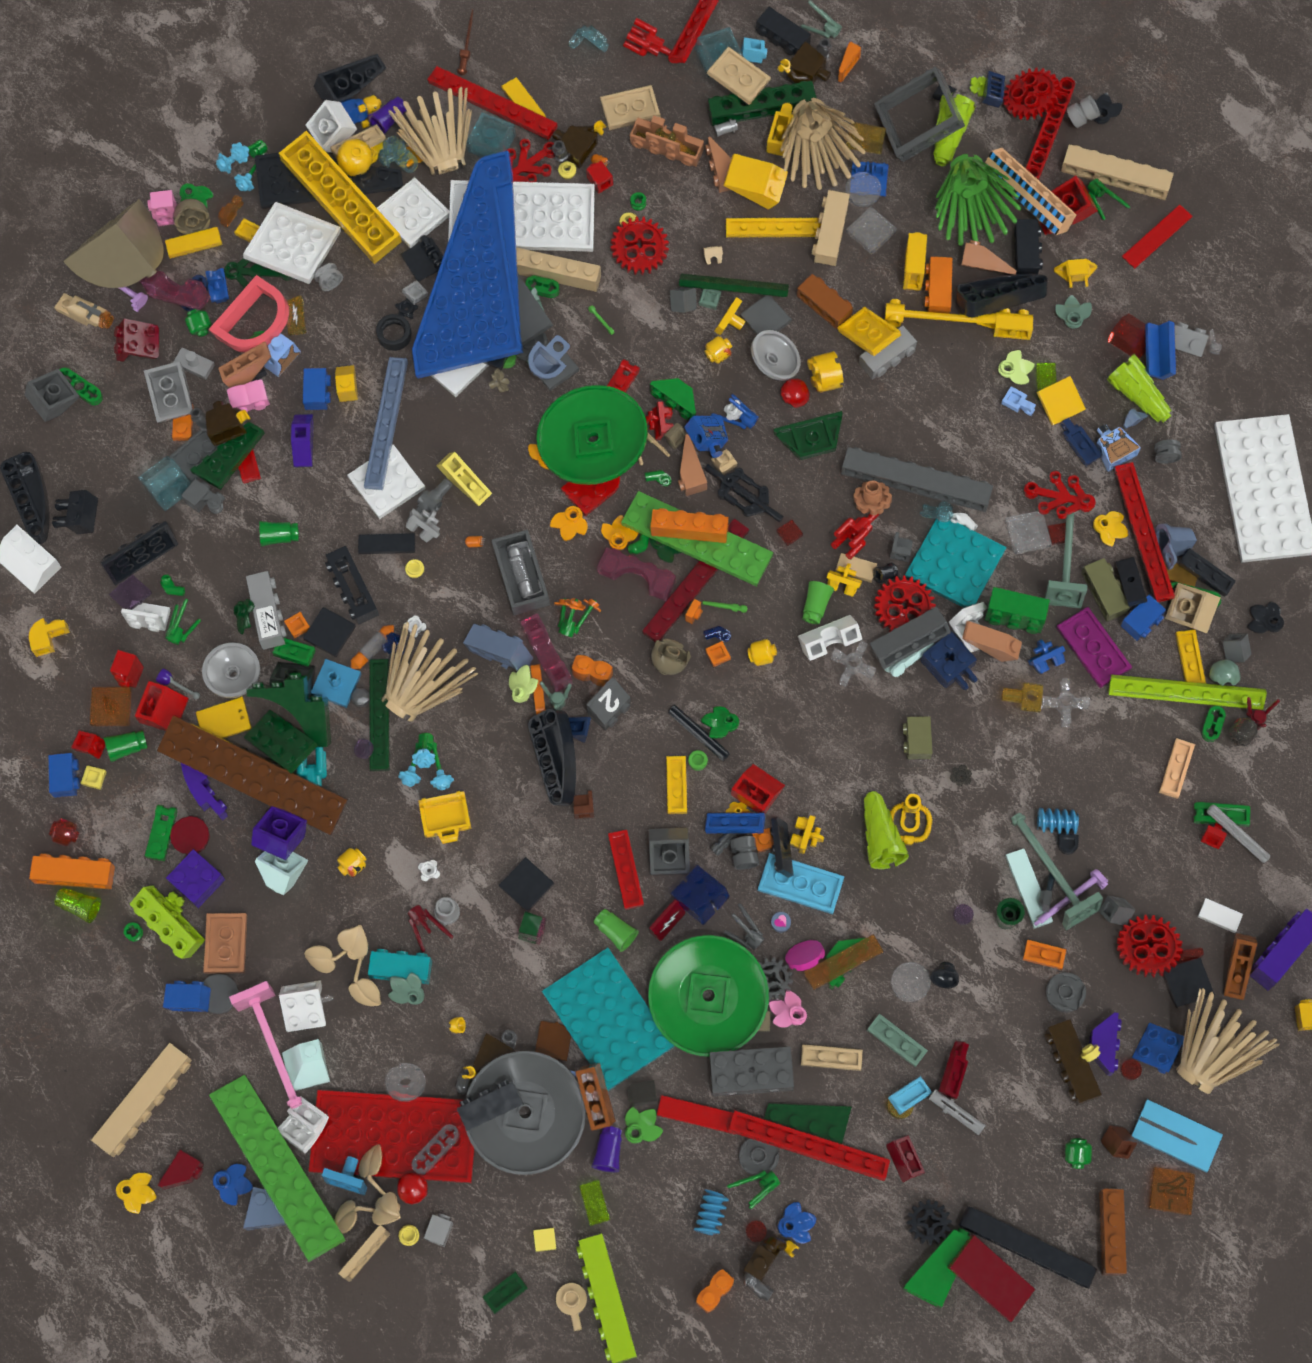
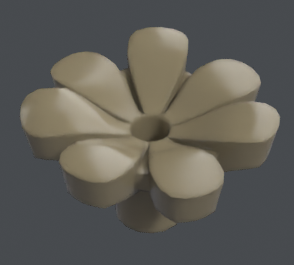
(499, 381)

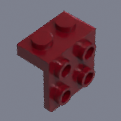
(136, 339)

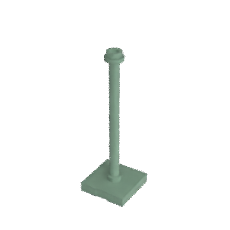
(1064, 592)
(1081, 909)

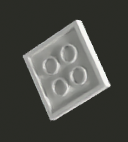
(413, 212)
(399, 485)

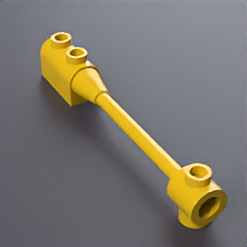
(1003, 322)

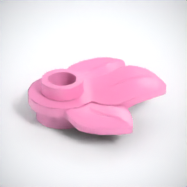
(786, 1009)

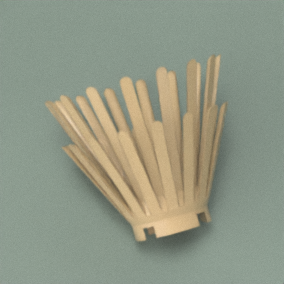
(813, 124)
(436, 150)
(408, 688)
(1219, 1057)

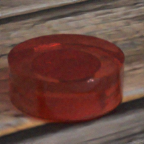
(1131, 1069)
(756, 1231)

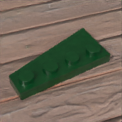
(228, 457)
(817, 1120)

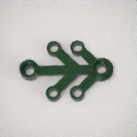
(255, 270)

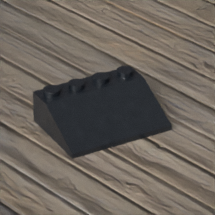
(139, 552)

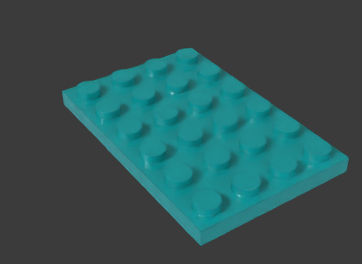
(607, 1018)

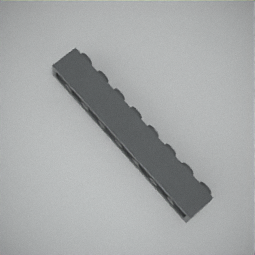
(917, 479)

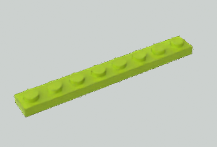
(1186, 692)

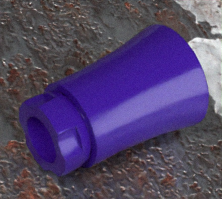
(383, 118)
(608, 1150)

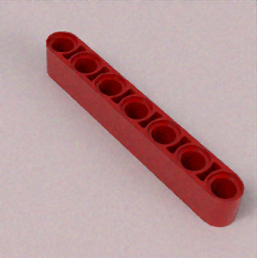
(1052, 125)

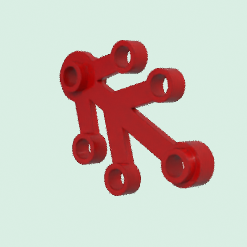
(525, 164)
(1061, 497)

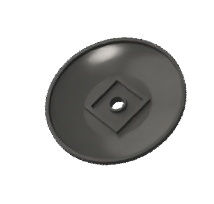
(555, 1120)

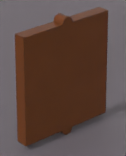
(553, 1040)

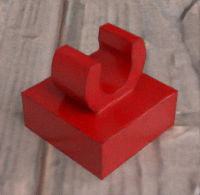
(1214, 836)

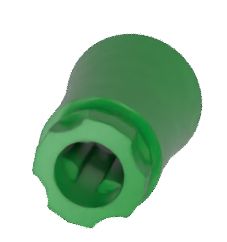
(277, 532)
(125, 744)

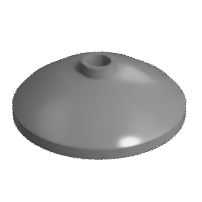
(775, 355)
(226, 660)

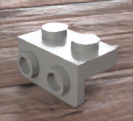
(1190, 340)

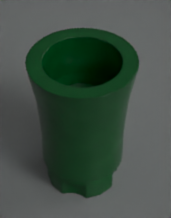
(1010, 907)

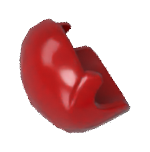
(795, 392)
(412, 1188)

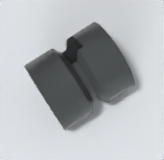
(744, 852)

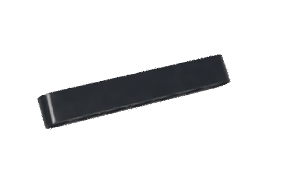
(1028, 1247)

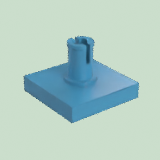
(336, 683)
(345, 1179)

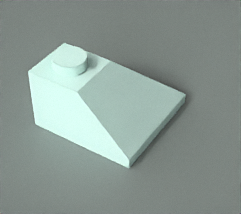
(278, 873)
(306, 1065)

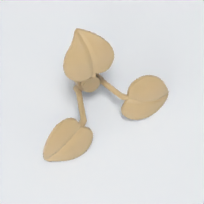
(355, 944)
(386, 1206)

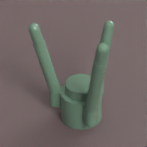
(832, 28)
(557, 699)

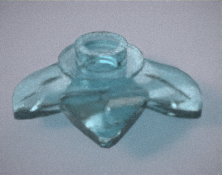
(942, 512)

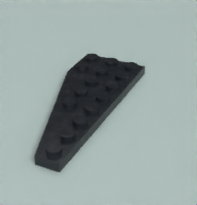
(279, 184)

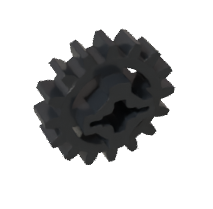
(928, 1212)

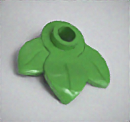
(644, 1124)

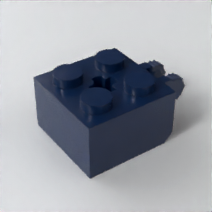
(950, 671)

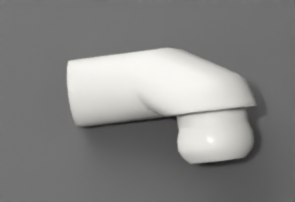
(965, 520)

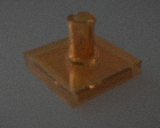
(110, 706)

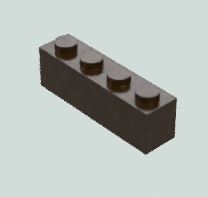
(1075, 1070)

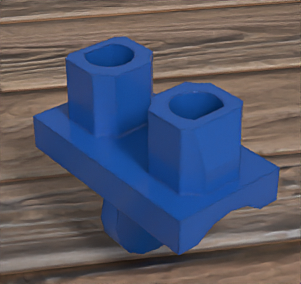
(217, 285)
(1040, 661)

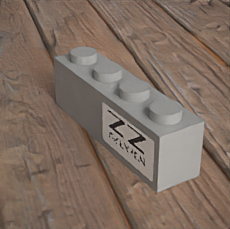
(265, 612)

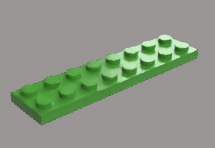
(734, 557)

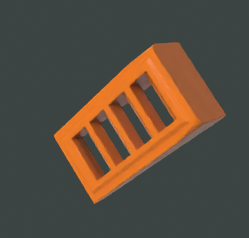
(850, 58)

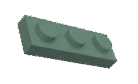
(897, 1040)

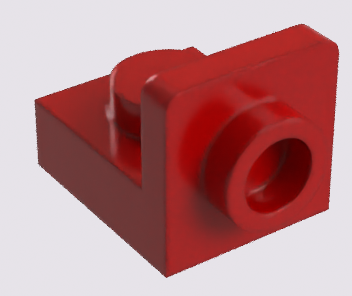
(89, 744)

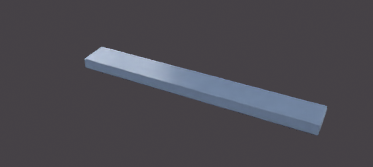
(386, 423)

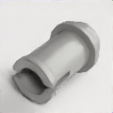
(726, 127)

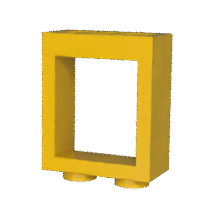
(915, 261)

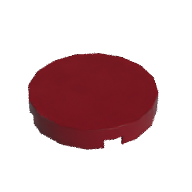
(189, 834)

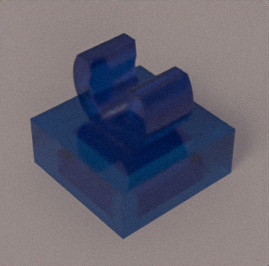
(392, 637)

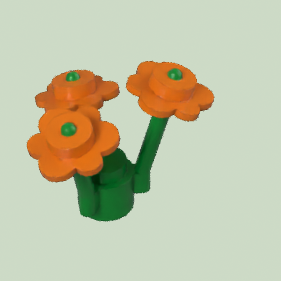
(568, 626)

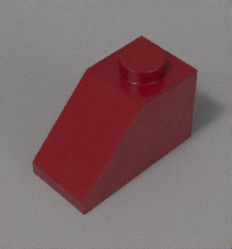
(181, 1171)

